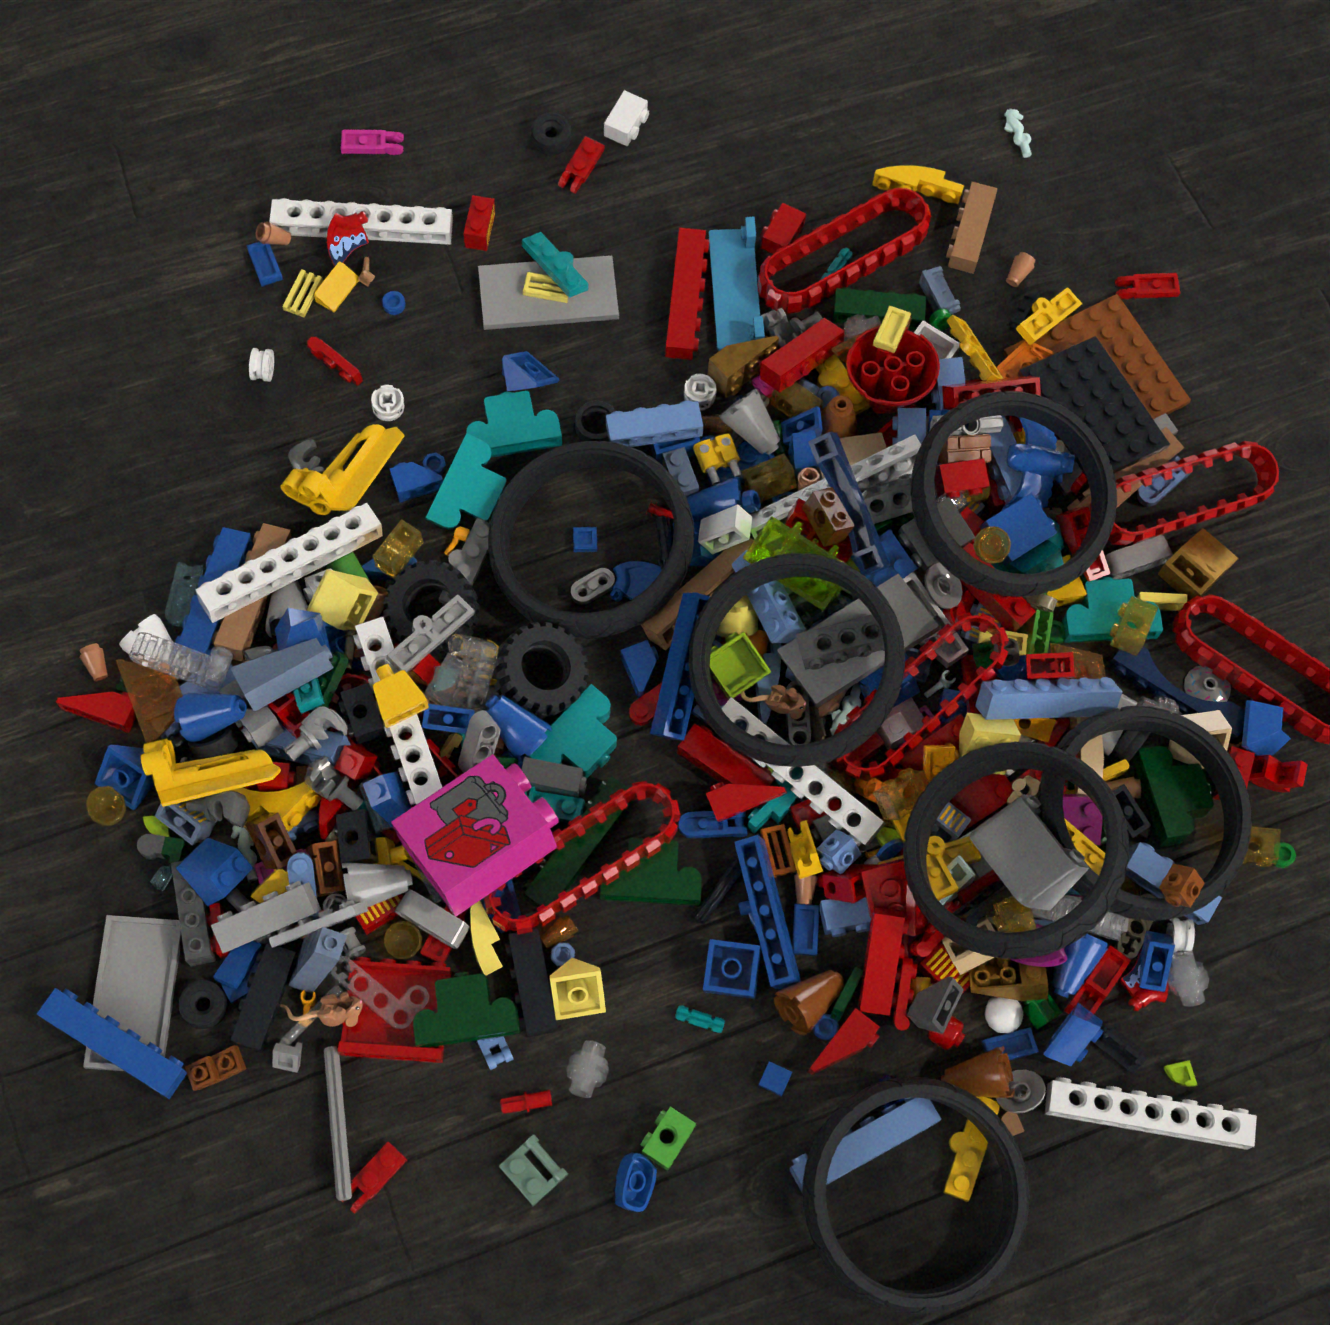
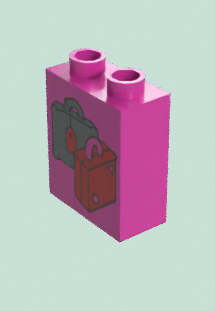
(477, 832)

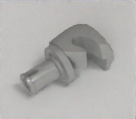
(314, 728)

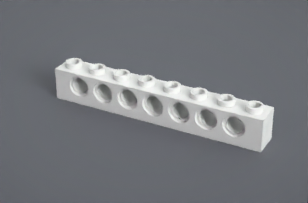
(392, 230)
(879, 467)
(283, 573)
(374, 633)
(870, 823)
(1242, 1124)

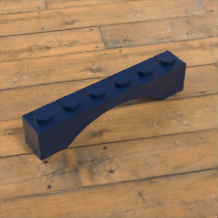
(839, 475)
(1146, 676)

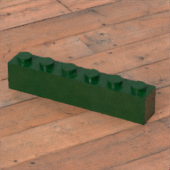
(566, 864)

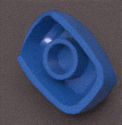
(634, 1182)

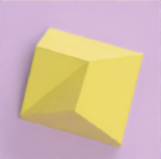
(577, 990)

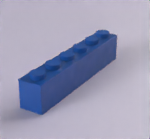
(228, 555)
(676, 691)
(767, 912)
(112, 1043)

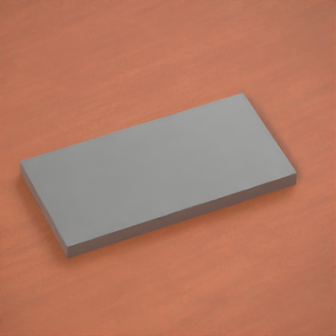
(508, 308)
(835, 678)
(137, 979)

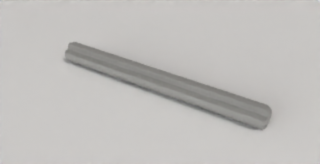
(337, 1124)

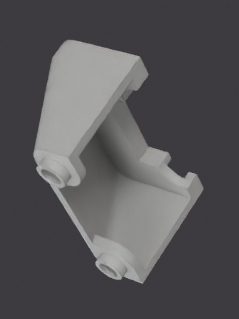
(1028, 854)

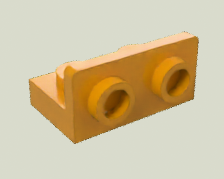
(937, 758)

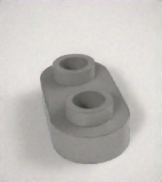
(591, 586)

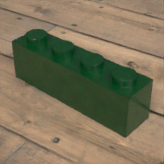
(871, 303)

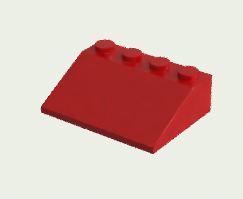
(977, 798)

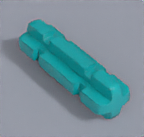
(839, 262)
(699, 1019)

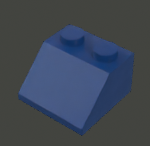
(214, 870)
(1073, 1036)

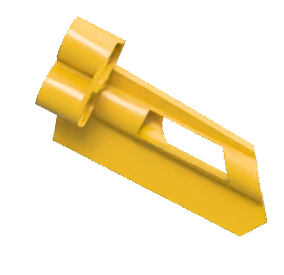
(340, 488)
(205, 776)

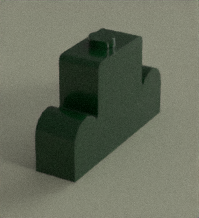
(1171, 794)
(656, 879)
(465, 1013)

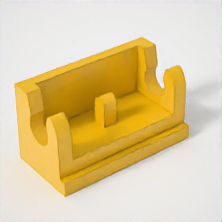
(804, 852)

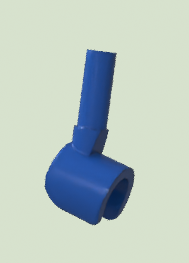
(745, 909)

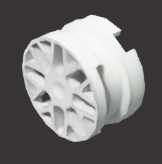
(261, 364)
(700, 389)
(387, 403)
(1182, 934)

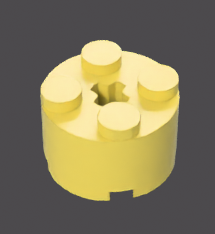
(739, 619)

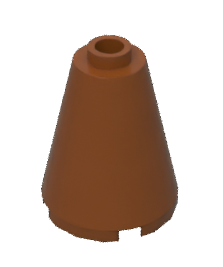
(839, 417)
(808, 1000)
(983, 1075)

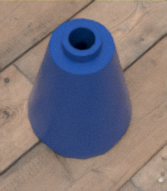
(715, 498)
(207, 713)
(518, 727)
(1081, 960)

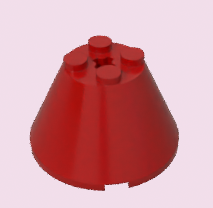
(890, 378)

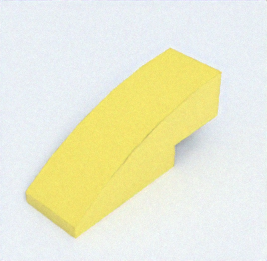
(482, 936)

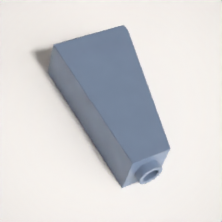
(281, 672)
(316, 958)

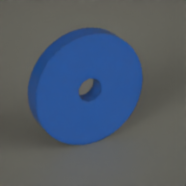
(890, 849)

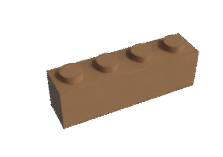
(972, 227)

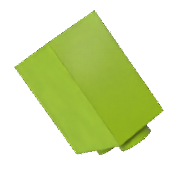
(737, 665)

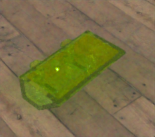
(780, 539)

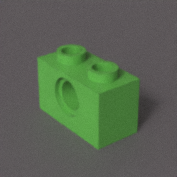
(679, 1126)

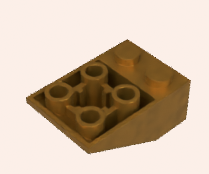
(739, 364)
(1197, 565)
(1009, 980)

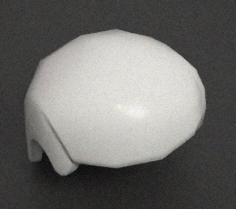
(1003, 1014)

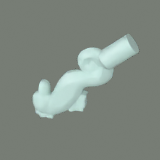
(1014, 125)
(848, 703)
(244, 845)

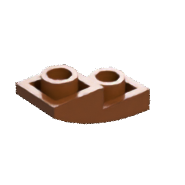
(215, 1068)

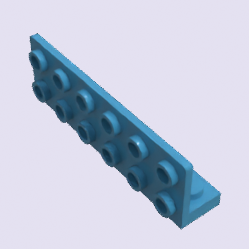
(735, 285)

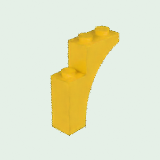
(290, 803)

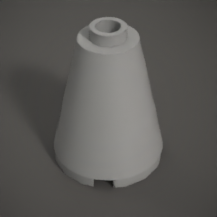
(752, 422)
(281, 599)
(375, 882)

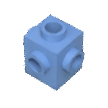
(838, 851)

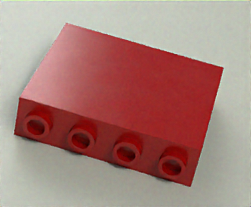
(374, 1036)

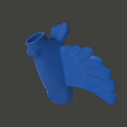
(1037, 462)

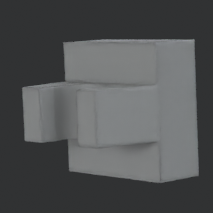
(774, 318)
(287, 1057)

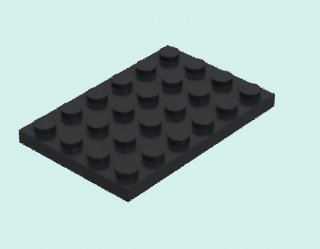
(1097, 393)

